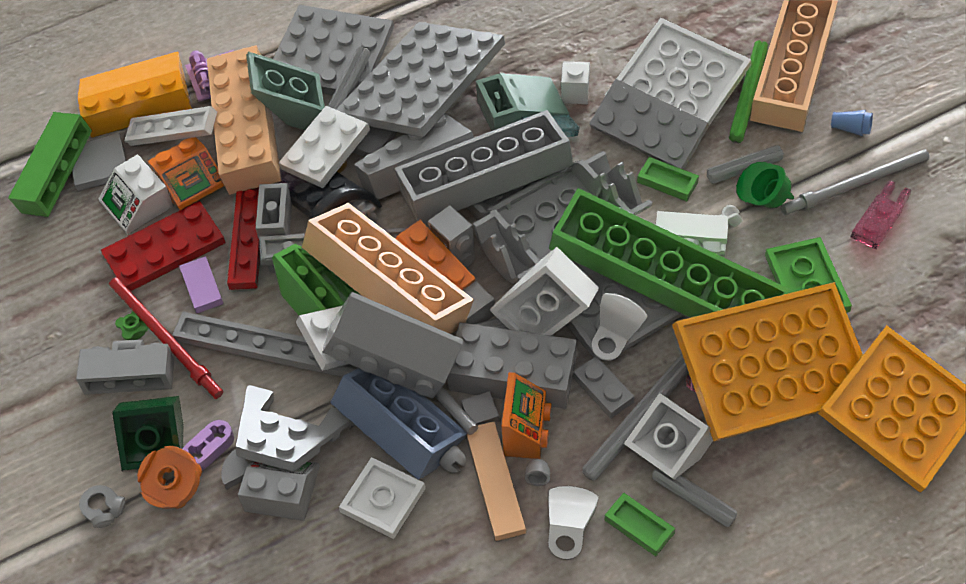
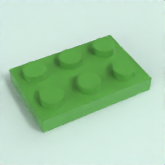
(805, 266)

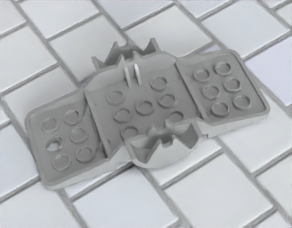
(519, 228)

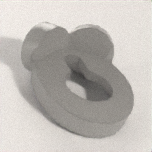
(97, 517)

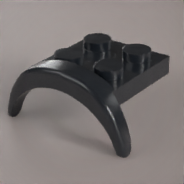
(339, 190)

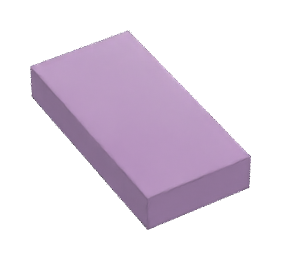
(201, 284)

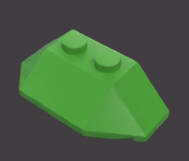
(307, 282)

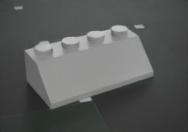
(392, 345)

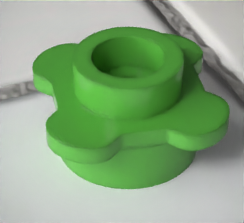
(131, 332)

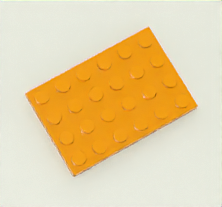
(768, 359)

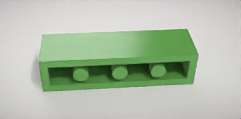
(50, 164)

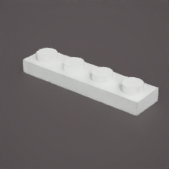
(171, 126)

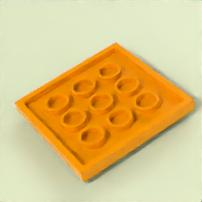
(900, 408)

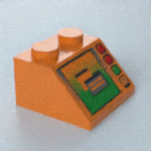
(187, 172)
(524, 418)

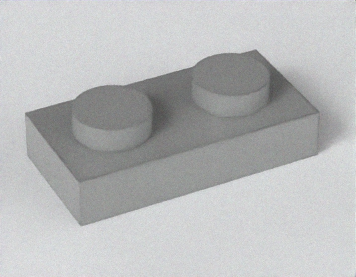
(603, 387)

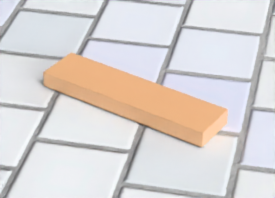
(495, 482)

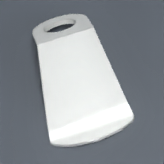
(618, 322)
(568, 516)

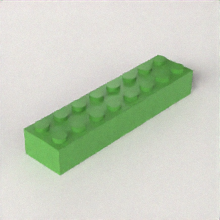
(655, 259)

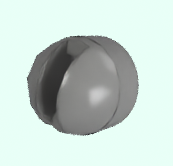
(452, 458)
(537, 472)

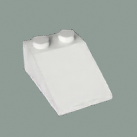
(546, 296)

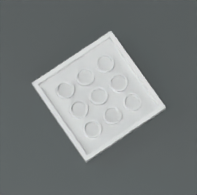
(685, 70)

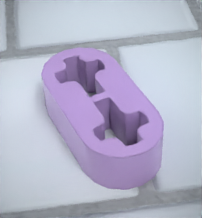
(208, 445)

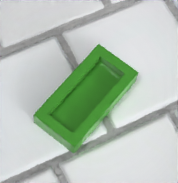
(667, 179)
(639, 524)

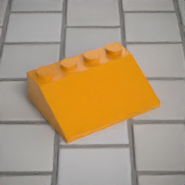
(133, 91)

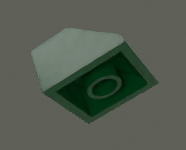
(146, 427)

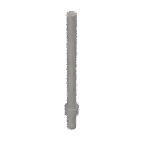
(810, 199)

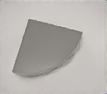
(233, 470)

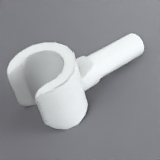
(733, 217)

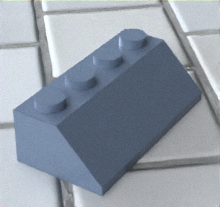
(398, 420)

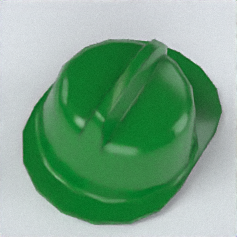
(764, 185)

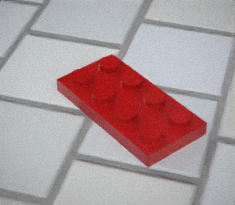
(163, 246)

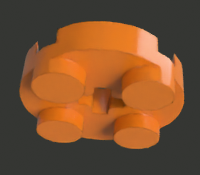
(186, 480)

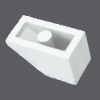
(575, 82)

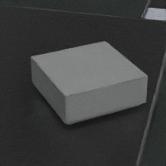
(481, 408)

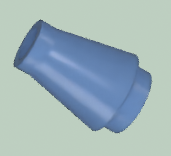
(854, 122)

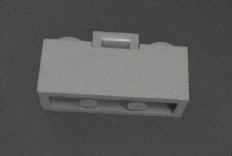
(125, 368)

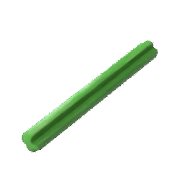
(748, 91)

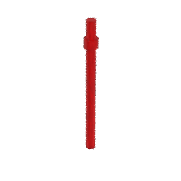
(198, 373)

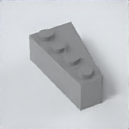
(378, 168)

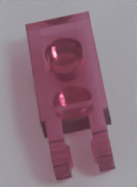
(880, 216)

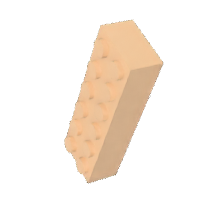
(793, 63)
(242, 125)
(384, 268)

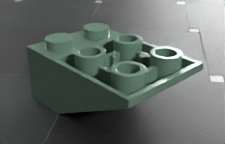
(512, 96)

